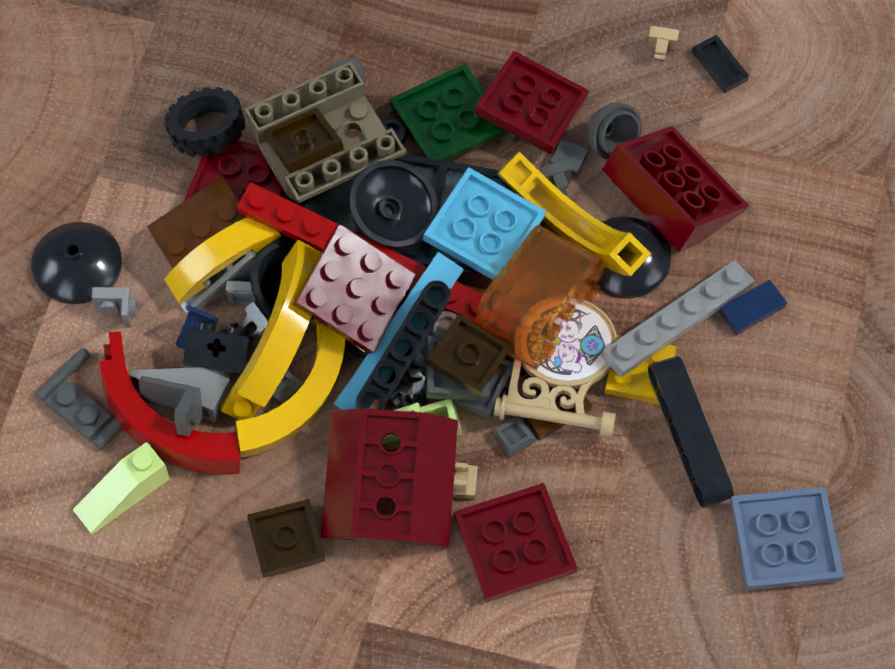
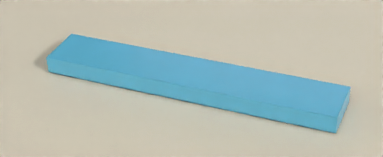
(439, 269)

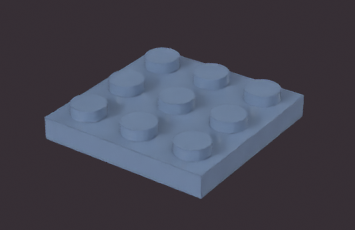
(786, 538)

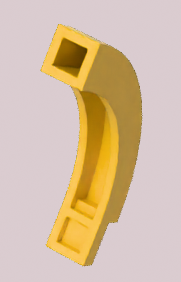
(618, 249)
(278, 341)
(287, 420)

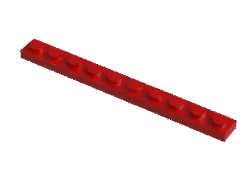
(315, 231)

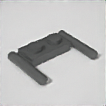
(76, 406)

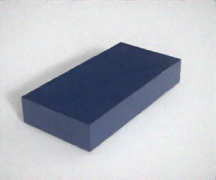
(752, 307)

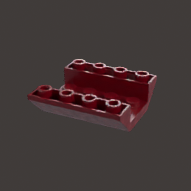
(413, 476)

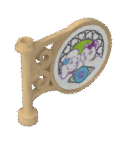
(573, 366)

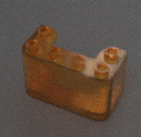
(538, 294)

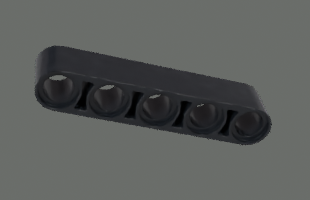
(412, 337)
(690, 431)

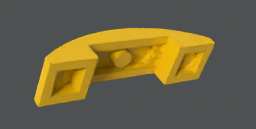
(215, 254)

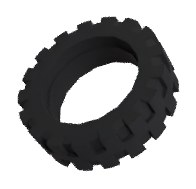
(212, 139)

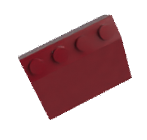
(673, 187)

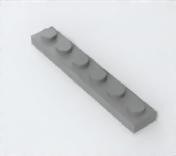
(677, 318)

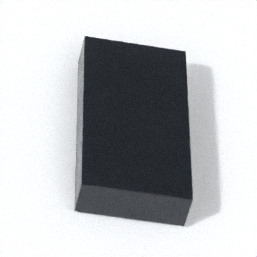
(720, 64)

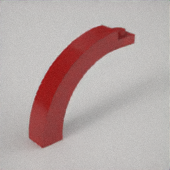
(199, 452)

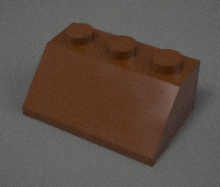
(195, 221)

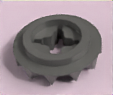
(402, 396)

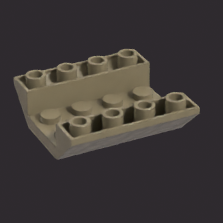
(343, 103)

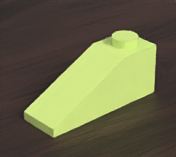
(122, 488)

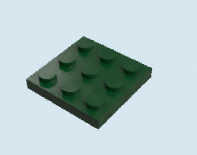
(442, 115)

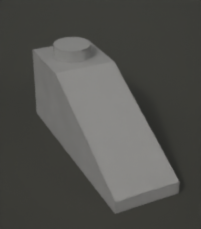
(216, 285)
(213, 385)

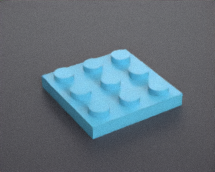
(482, 224)

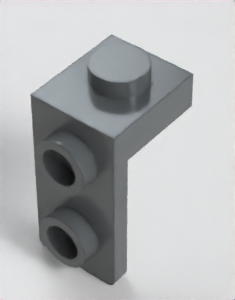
(182, 397)

